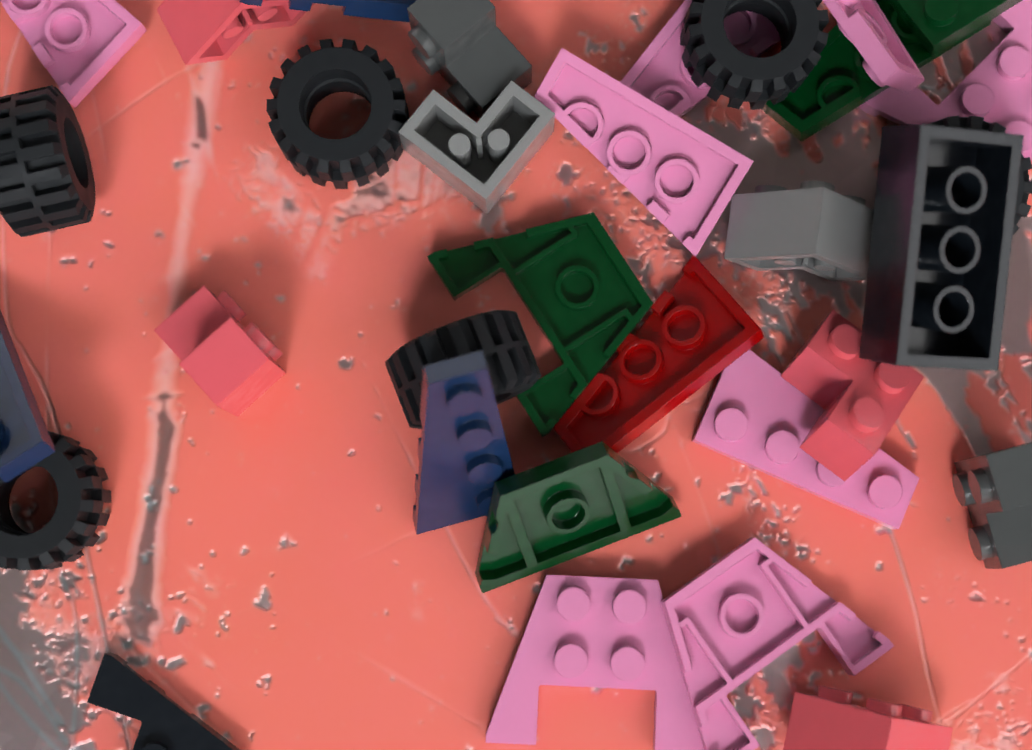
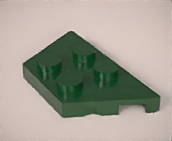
(565, 513)

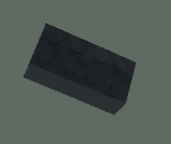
(940, 247)

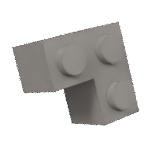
(480, 156)
(801, 230)

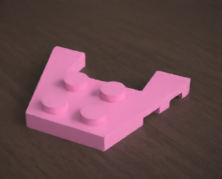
(994, 90)
(742, 619)
(597, 637)

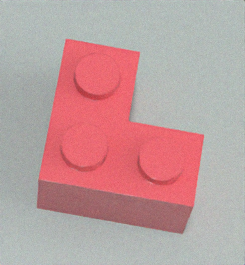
(216, 28)
(219, 353)
(856, 393)
(835, 723)

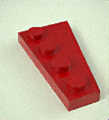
(674, 353)

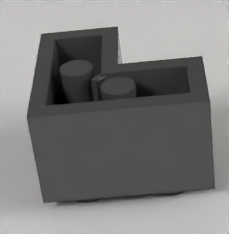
(466, 50)
(999, 503)

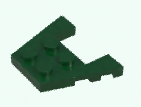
(573, 290)

